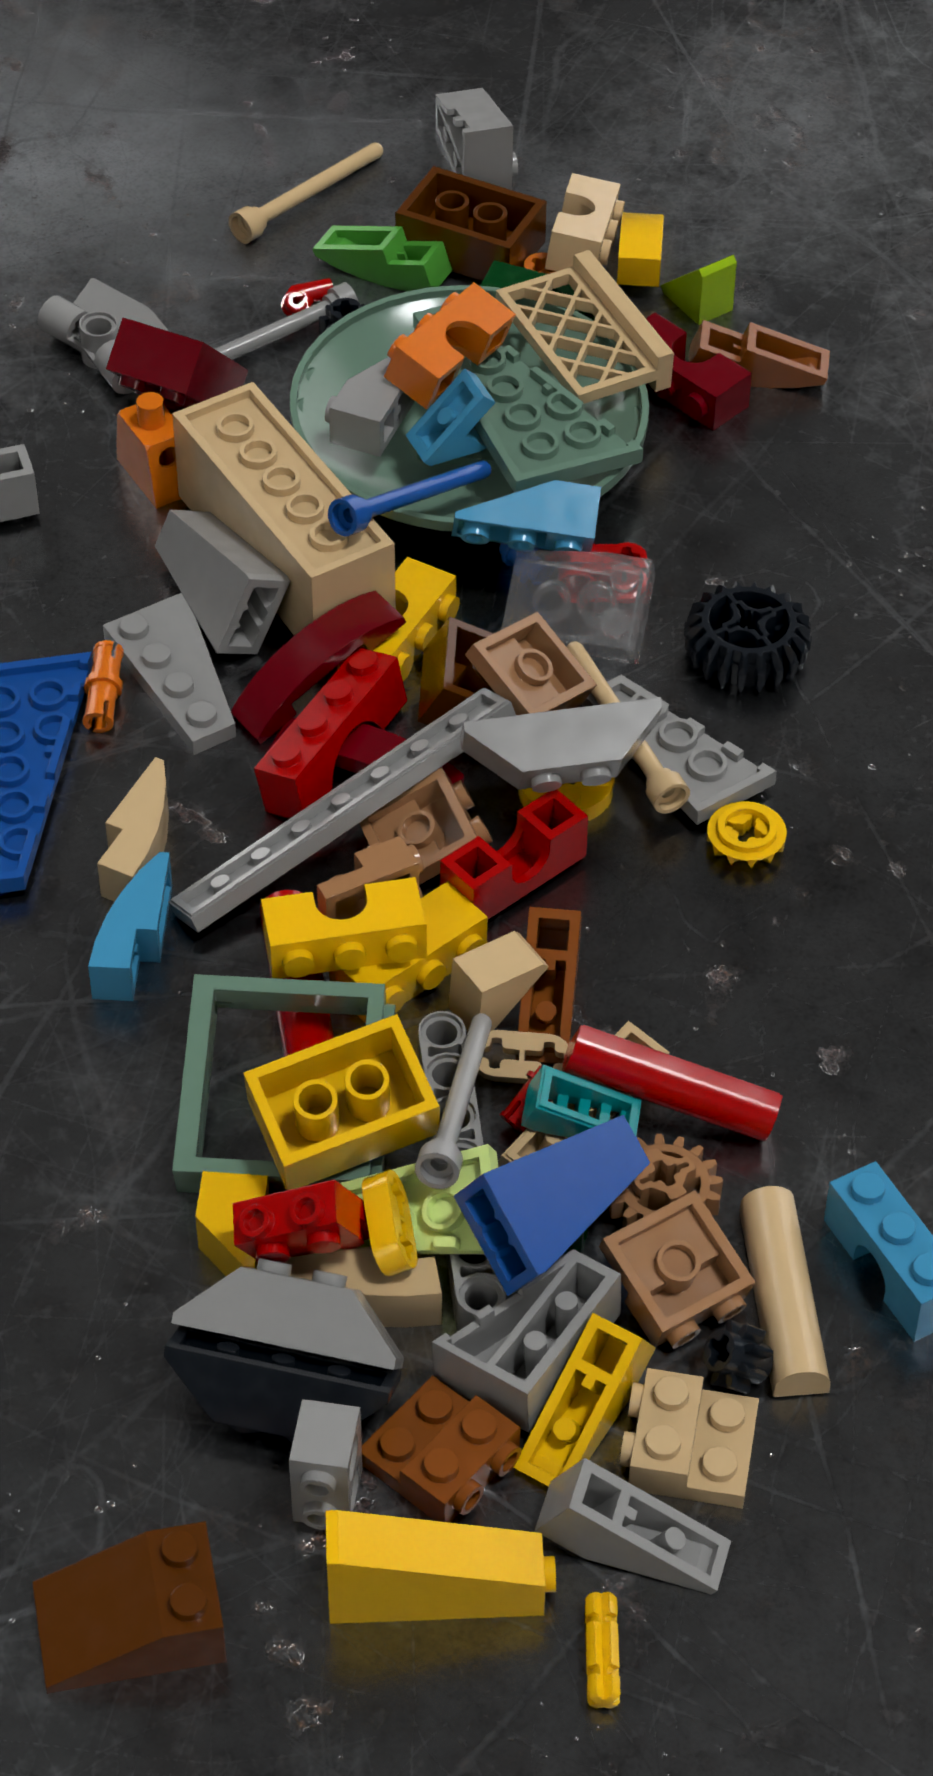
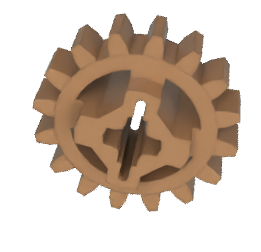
(667, 1178)

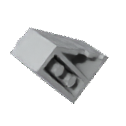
(476, 136)

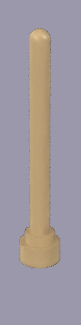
(250, 222)
(664, 787)

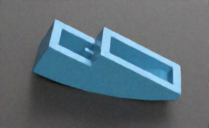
(132, 932)

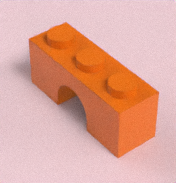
(432, 355)

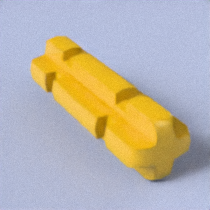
(602, 1650)

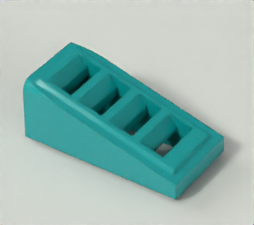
(564, 1089)

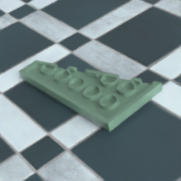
(539, 426)

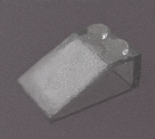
(585, 598)

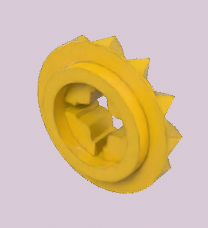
(734, 821)

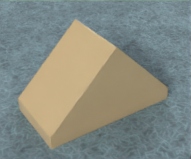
(493, 978)

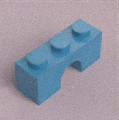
(876, 1219)

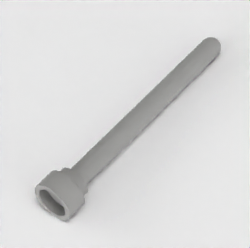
(286, 325)
(440, 1159)

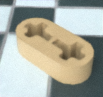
(519, 1044)

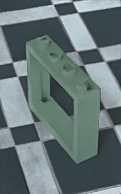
(254, 993)

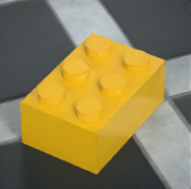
(342, 1102)

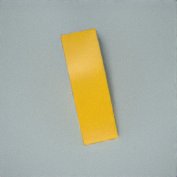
(640, 249)

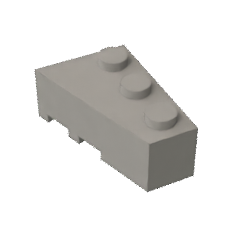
(522, 1345)

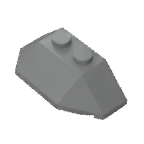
(562, 744)
(294, 1314)

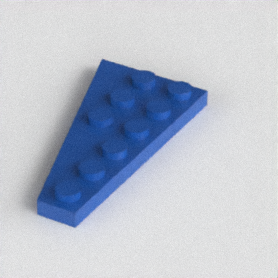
(36, 726)

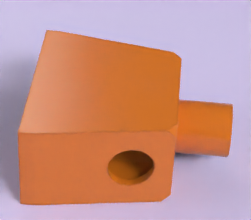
(148, 448)

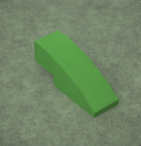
(384, 256)

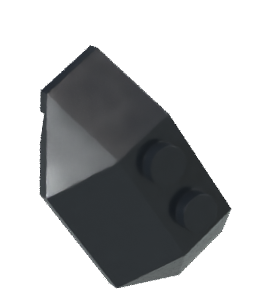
(263, 1384)

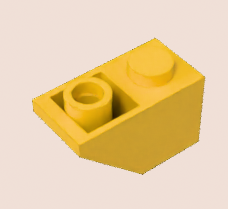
(215, 1216)

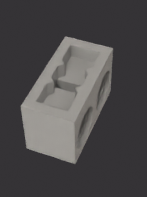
(325, 1461)

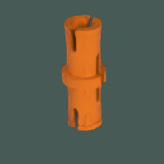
(103, 686)

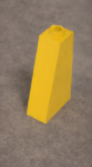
(431, 1570)

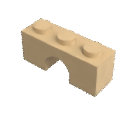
(586, 221)

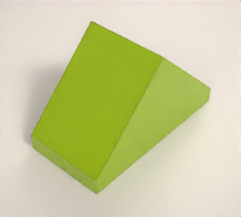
(705, 291)

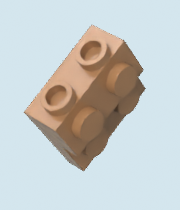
(531, 667)
(430, 818)
(380, 862)
(678, 1271)

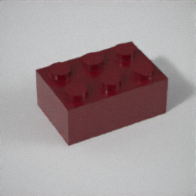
(171, 365)

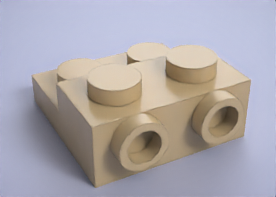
(689, 1439)

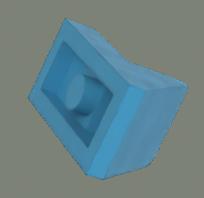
(448, 425)

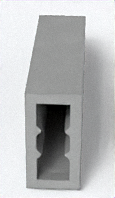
(222, 579)

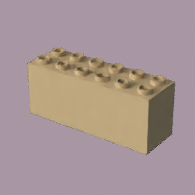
(276, 494)

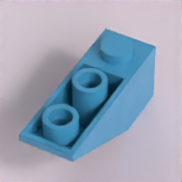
(541, 517)

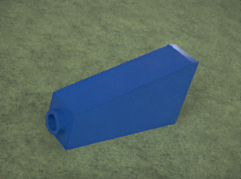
(547, 1199)

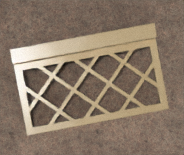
(614, 319)

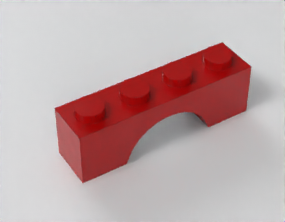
(303, 759)

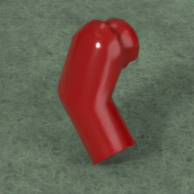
(304, 295)

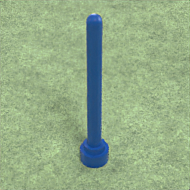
(353, 513)

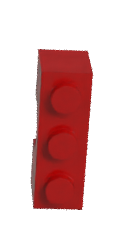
(545, 842)

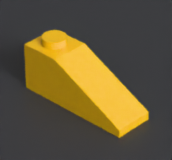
(585, 1399)

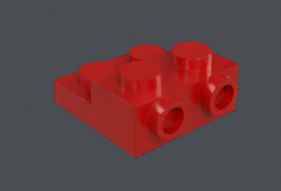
(300, 1222)

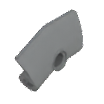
(93, 323)

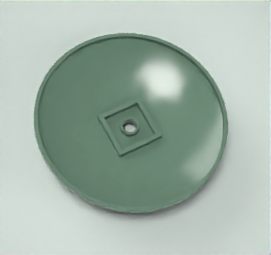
(364, 340)

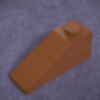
(551, 999)

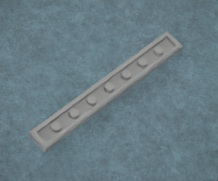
(333, 813)

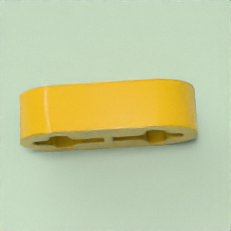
(389, 1223)

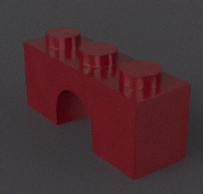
(703, 390)

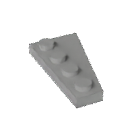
(175, 670)
(711, 770)

